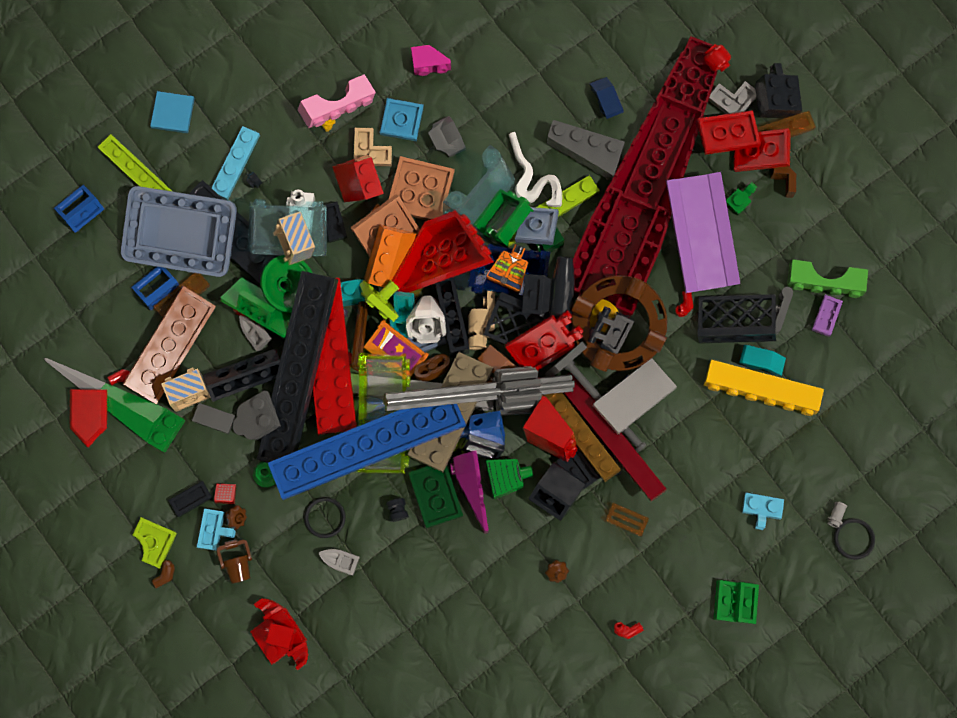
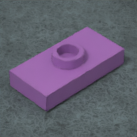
(827, 315)

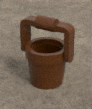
(237, 567)

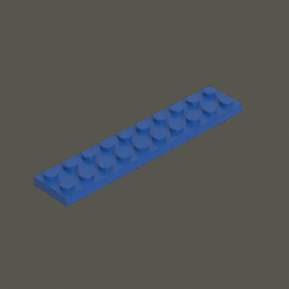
(362, 447)

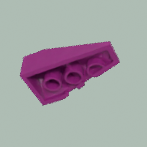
(468, 477)

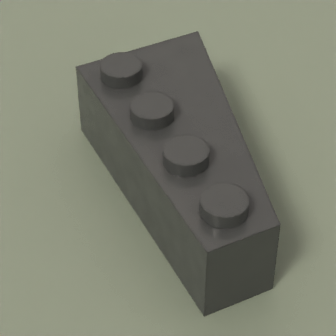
(587, 148)

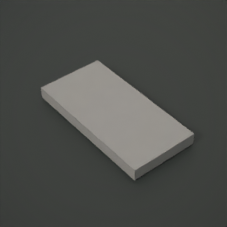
(634, 396)

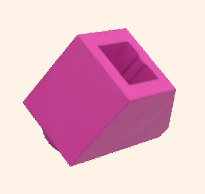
(429, 60)

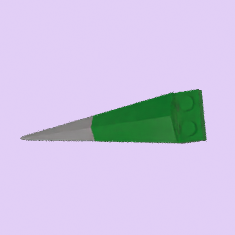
(146, 419)

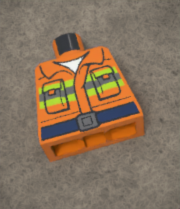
(509, 269)

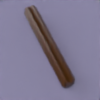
(359, 336)

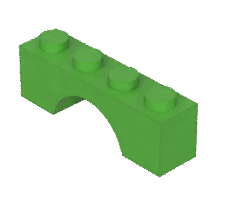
(803, 276)

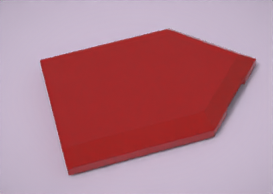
(88, 414)

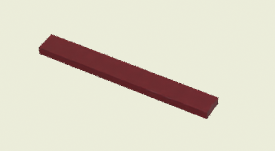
(617, 444)

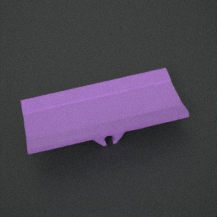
(703, 232)

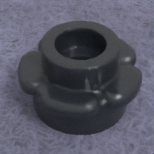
(253, 180)

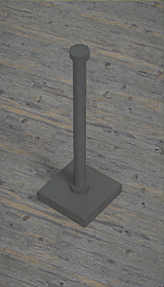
(568, 363)

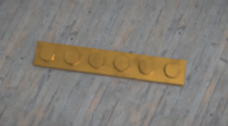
(585, 438)

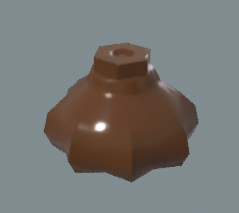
(236, 517)
(557, 571)

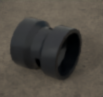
(397, 510)

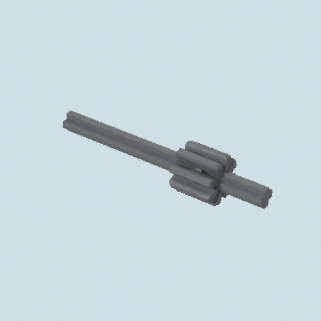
(511, 388)

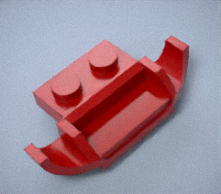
(279, 615)

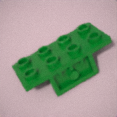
(250, 302)

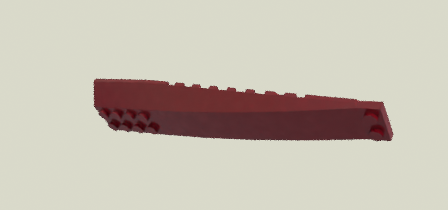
(636, 207)

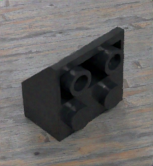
(557, 491)

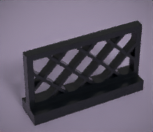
(515, 305)
(737, 334)

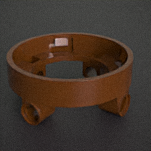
(653, 343)

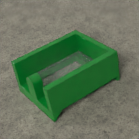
(503, 217)

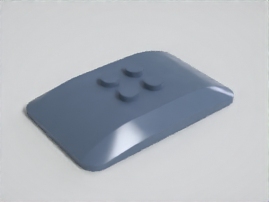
(178, 231)

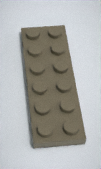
(439, 450)

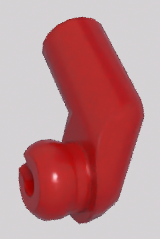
(686, 306)
(119, 376)
(626, 631)

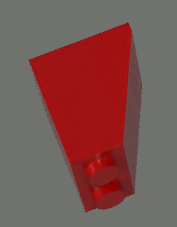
(358, 179)
(550, 431)

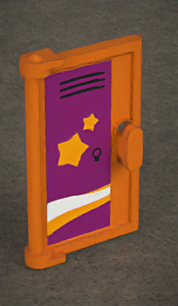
(390, 342)

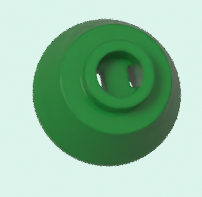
(259, 471)

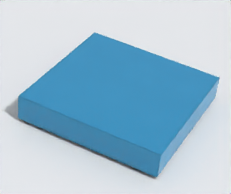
(172, 112)
(401, 119)

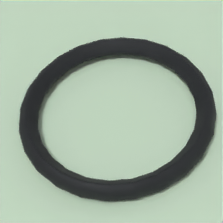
(321, 500)
(852, 556)

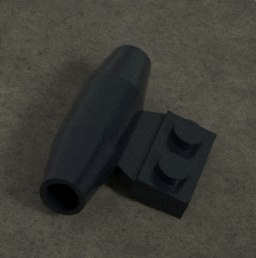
(548, 294)

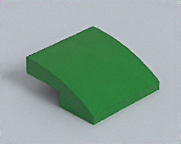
(736, 602)

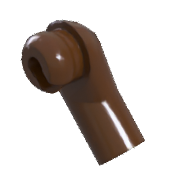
(166, 574)

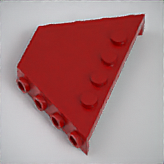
(441, 251)

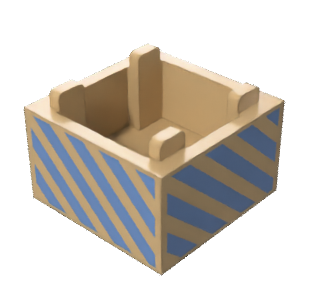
(294, 238)
(185, 389)

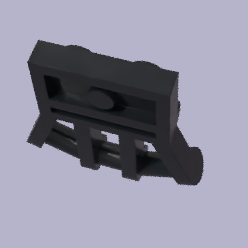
(581, 468)

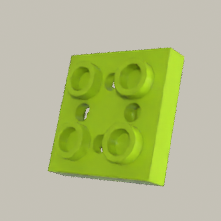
(380, 299)

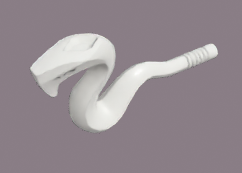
(521, 187)

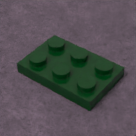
(435, 496)

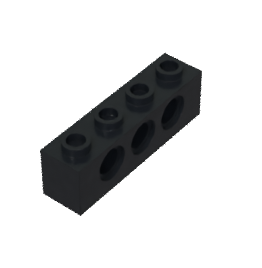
(450, 306)
(242, 375)

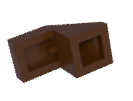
(787, 174)

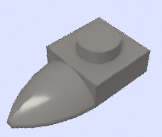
(255, 333)
(340, 560)

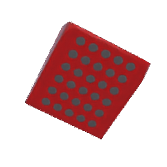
(225, 493)

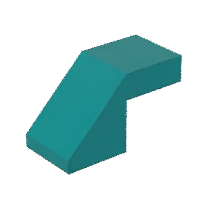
(403, 306)
(762, 359)

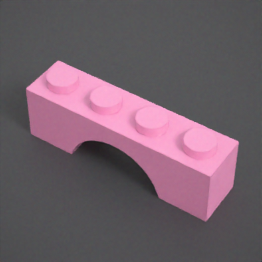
(318, 110)

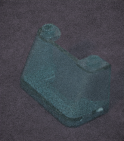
(497, 177)
(264, 218)

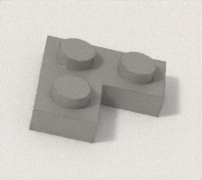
(731, 102)

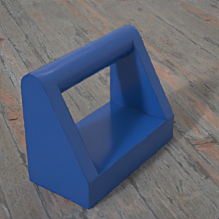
(83, 212)
(158, 294)

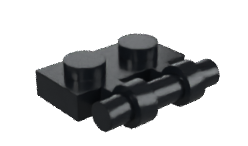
(616, 332)

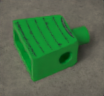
(506, 476)

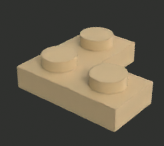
(364, 146)

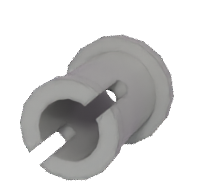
(837, 515)

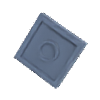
(538, 227)

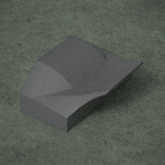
(447, 137)

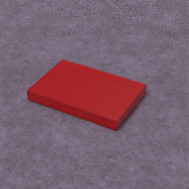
(729, 132)
(772, 153)

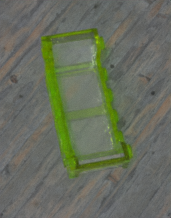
(378, 376)

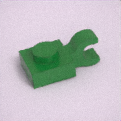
(740, 200)

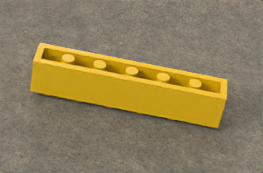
(763, 387)

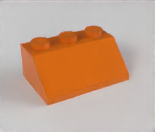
(387, 254)

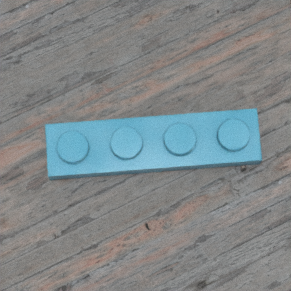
(235, 162)

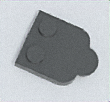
(256, 417)

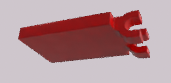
(544, 342)

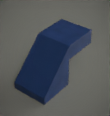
(607, 97)

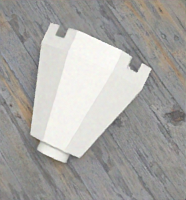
(426, 321)

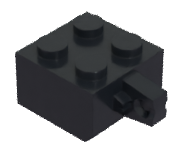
(778, 94)

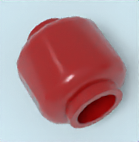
(717, 58)

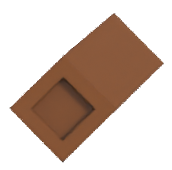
(495, 359)

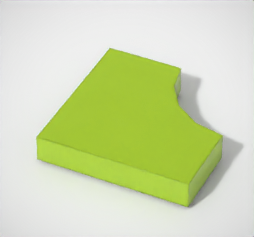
(155, 541)

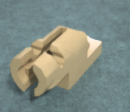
(477, 323)

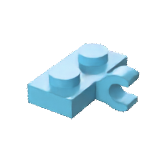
(762, 507)
(212, 529)

